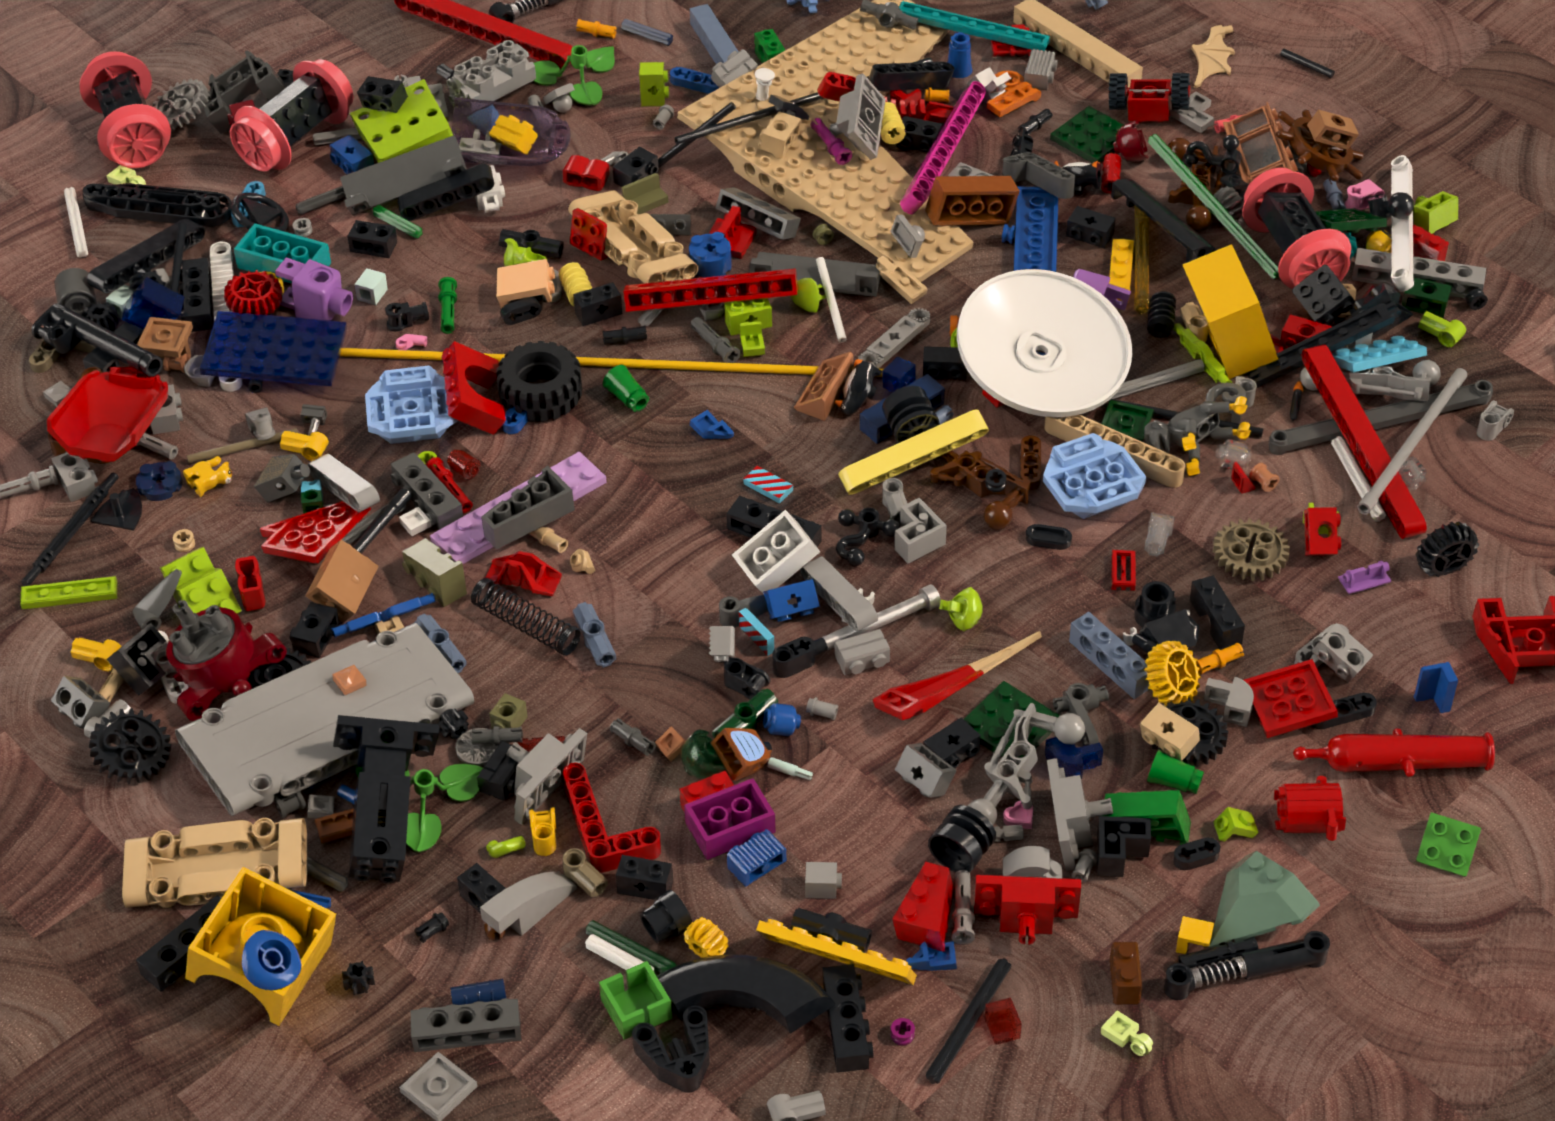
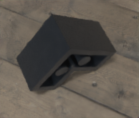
(135, 661)
(1121, 838)

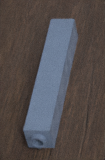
(711, 33)

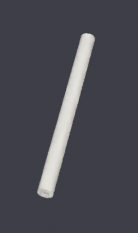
(831, 300)

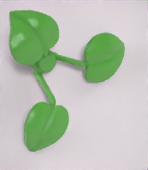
(598, 60)
(461, 786)

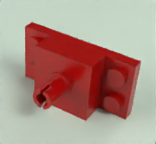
(1027, 903)

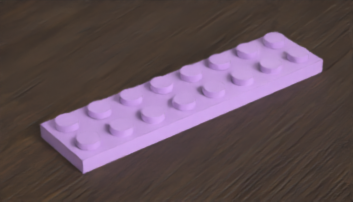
(465, 536)

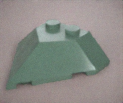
(1259, 898)

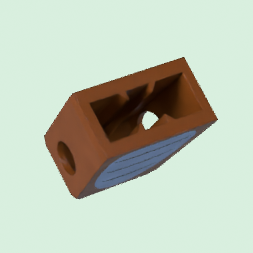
(741, 751)

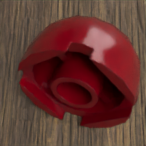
(1131, 143)

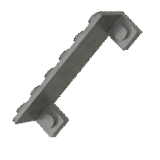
(401, 174)
(844, 275)

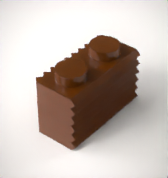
(1125, 973)

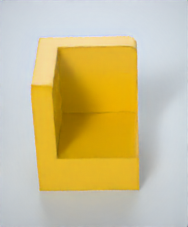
(1194, 932)

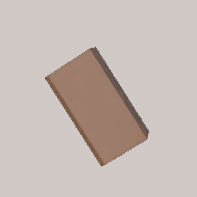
(825, 386)

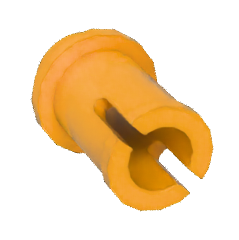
(936, 95)

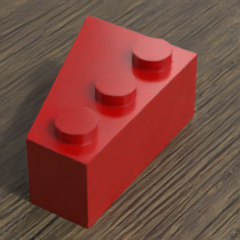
(926, 908)

